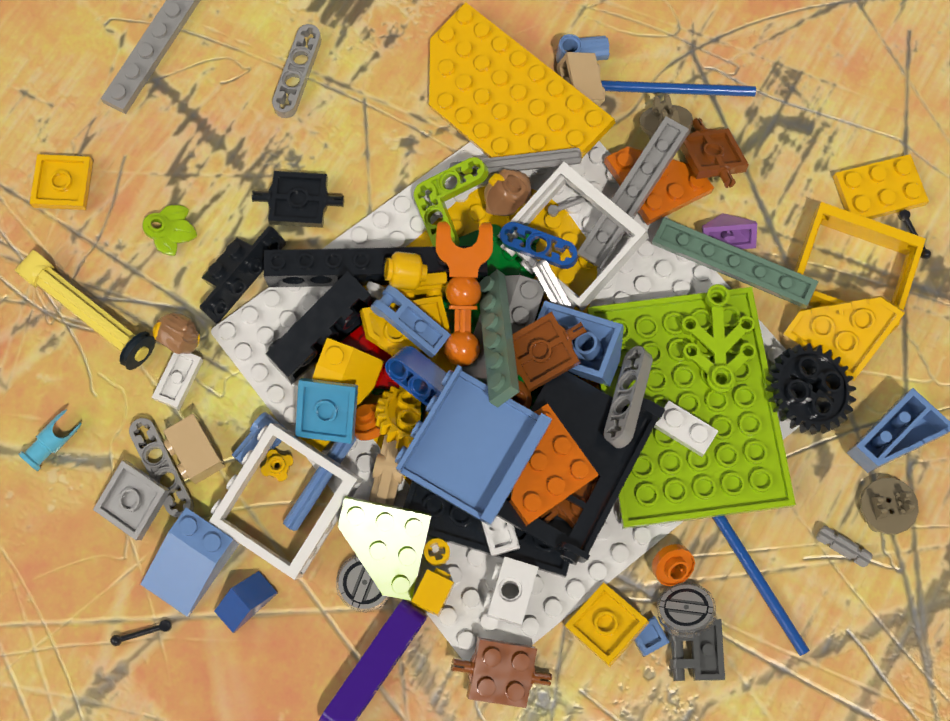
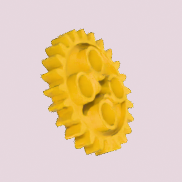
(397, 415)

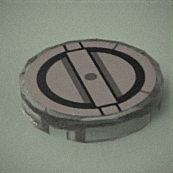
(357, 587)
(686, 610)

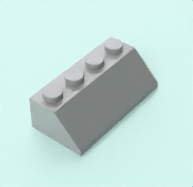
(524, 301)

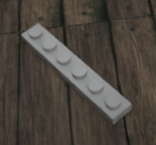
(148, 54)
(634, 190)

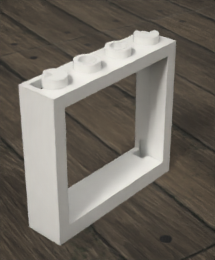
(541, 198)
(325, 522)

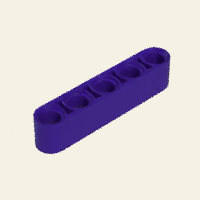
(375, 664)

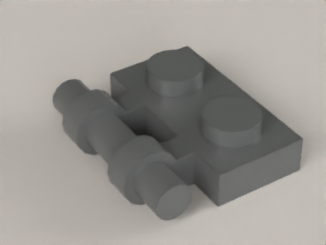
(706, 655)

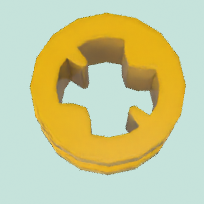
(431, 559)

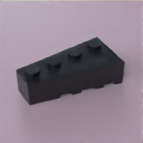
(330, 317)

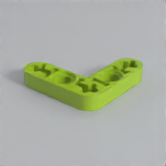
(440, 194)

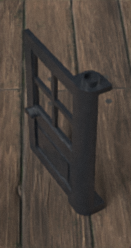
(584, 415)

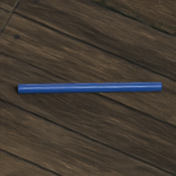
(679, 88)
(761, 584)

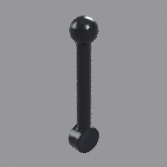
(904, 216)
(164, 626)

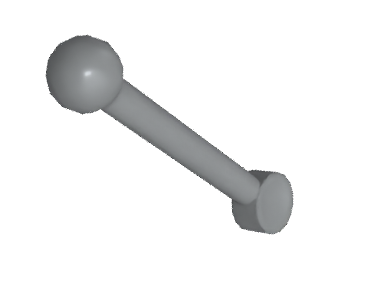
(553, 209)

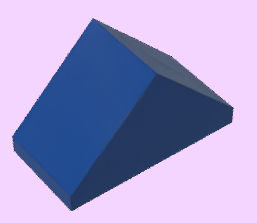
(245, 601)

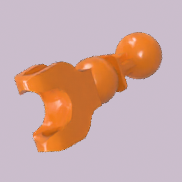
(463, 288)

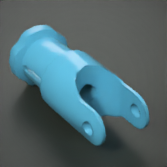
(46, 444)

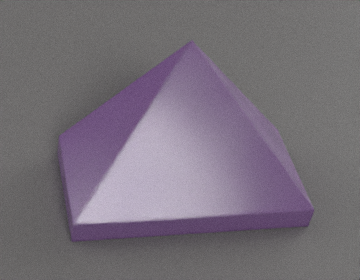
(732, 230)

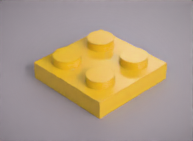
(61, 182)
(606, 624)

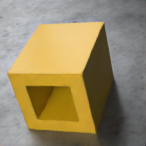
(433, 591)

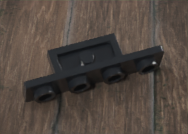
(236, 272)

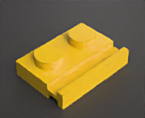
(433, 286)

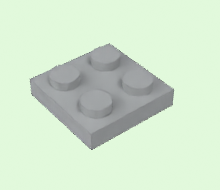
(131, 500)

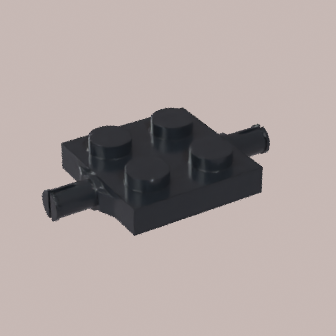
(298, 199)

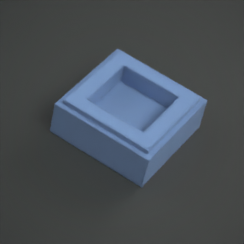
(651, 638)

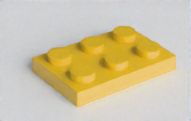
(881, 188)

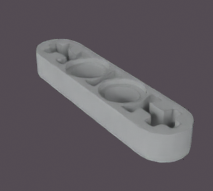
(294, 70)
(621, 426)
(166, 465)

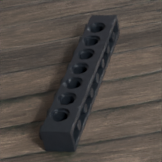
(327, 266)

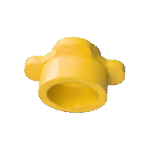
(278, 473)

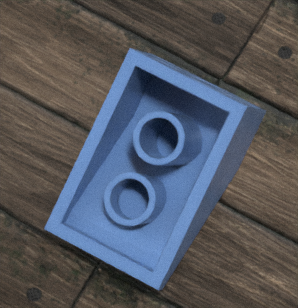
(188, 562)

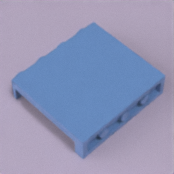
(471, 447)

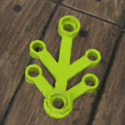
(718, 344)

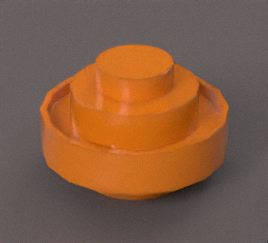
(365, 423)
(673, 565)

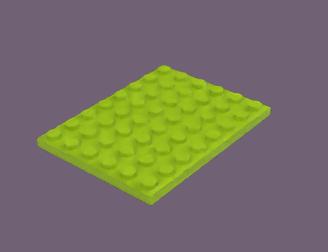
(746, 459)

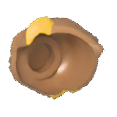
(507, 192)
(176, 333)

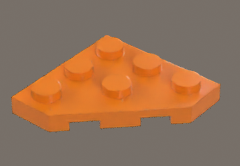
(673, 190)
(552, 472)

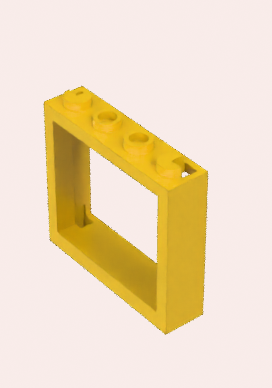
(870, 231)

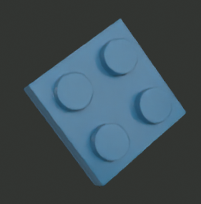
(326, 410)

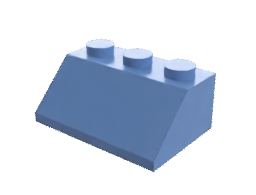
(597, 349)

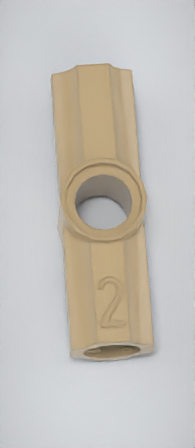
(385, 474)

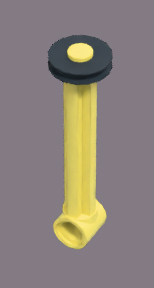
(133, 348)

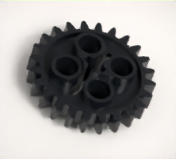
(810, 389)

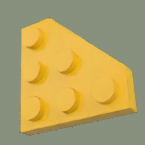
(847, 328)
(391, 340)

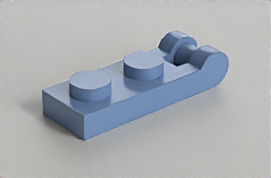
(411, 321)

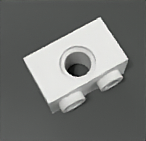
(523, 577)

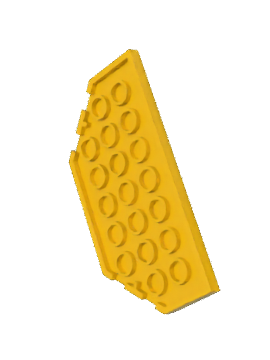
(505, 94)

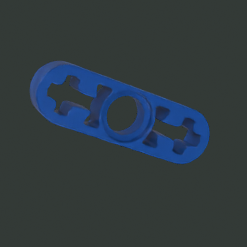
(517, 245)

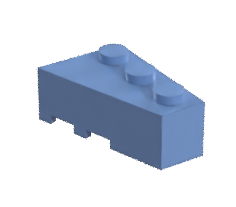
(899, 431)

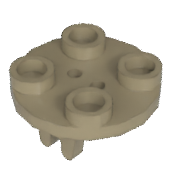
(653, 117)
(876, 509)

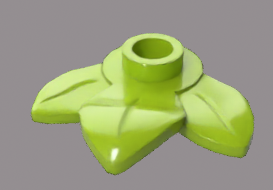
(173, 228)

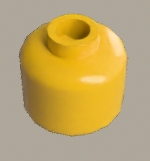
(405, 270)

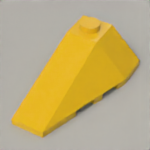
(349, 366)

